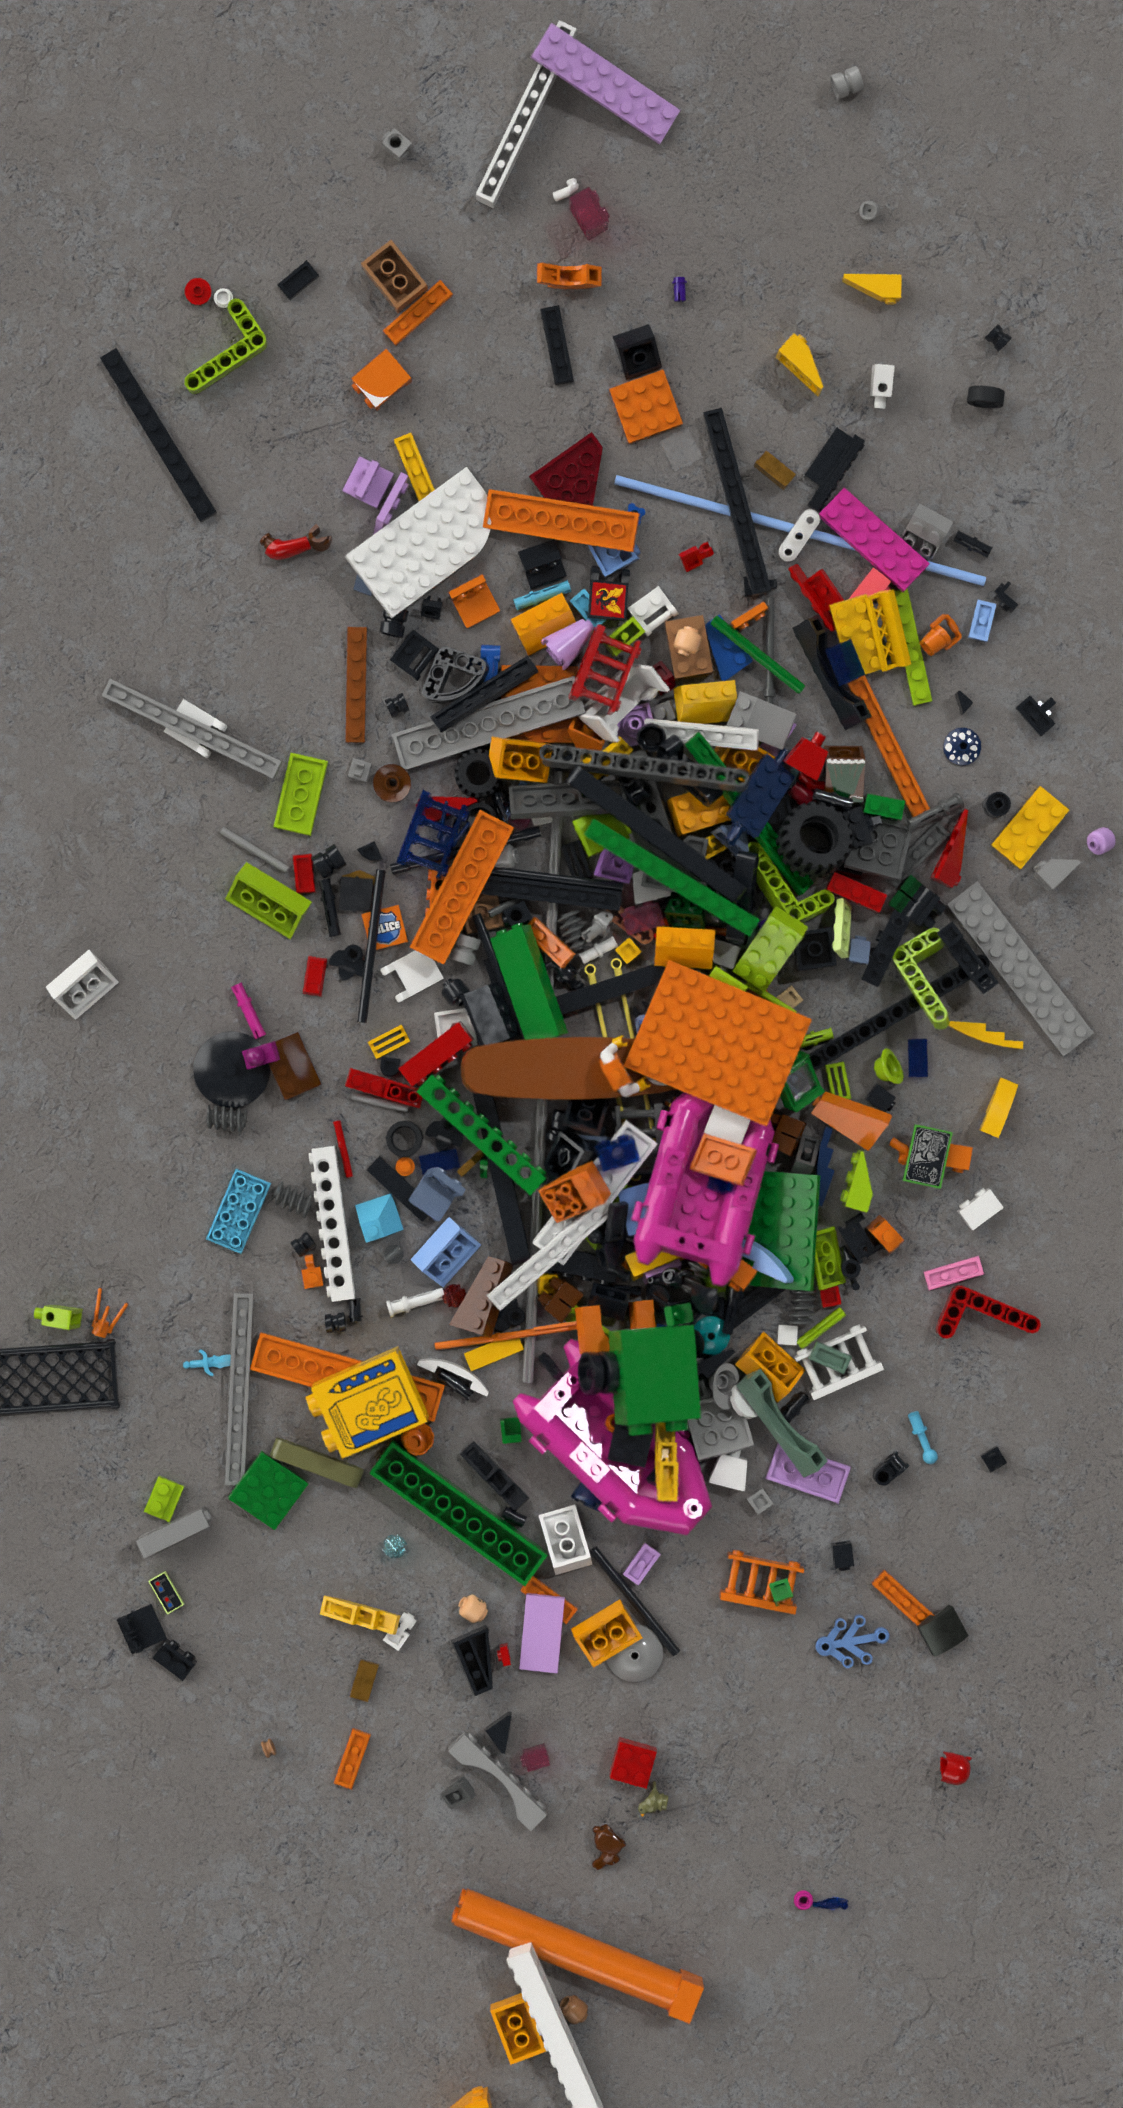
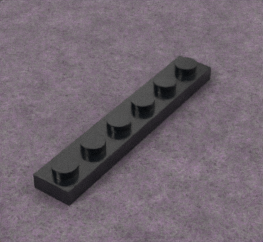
(484, 694)

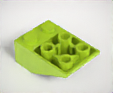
(858, 1190)

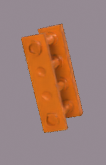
(749, 1597)

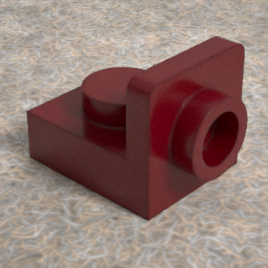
(665, 675)

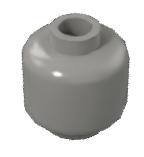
(508, 857)

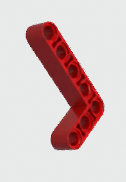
(985, 1308)

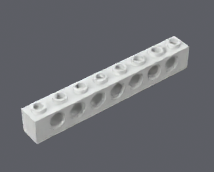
(334, 1291)

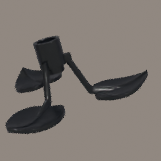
(702, 1300)

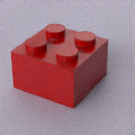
(633, 1762)

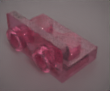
(642, 918)

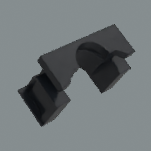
(858, 1239)

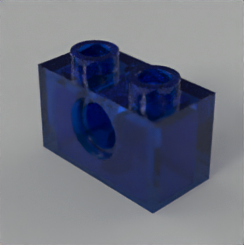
(627, 1156)

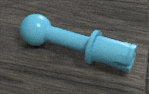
(929, 1456)

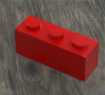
(856, 892)

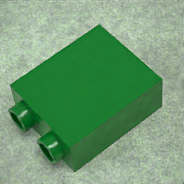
(656, 1378)

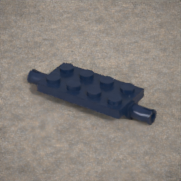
(756, 804)

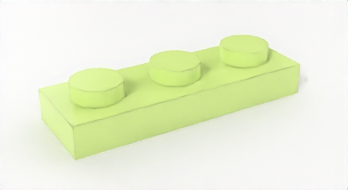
(842, 928)

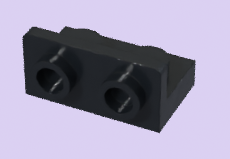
(175, 1659)

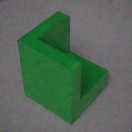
(510, 1430)
(780, 1591)

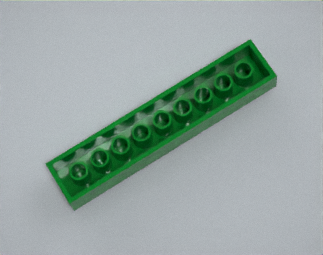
(459, 1513)

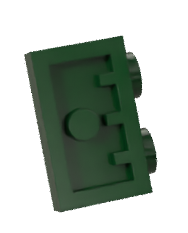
(685, 913)

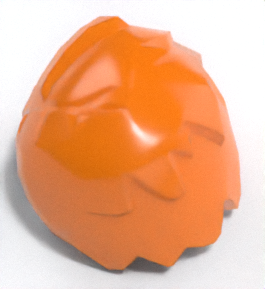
(418, 1439)

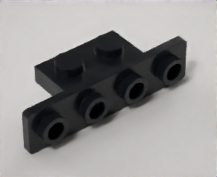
(887, 944)

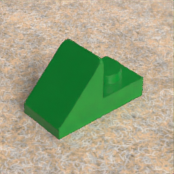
(678, 1314)

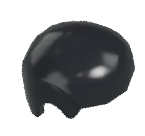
(650, 737)

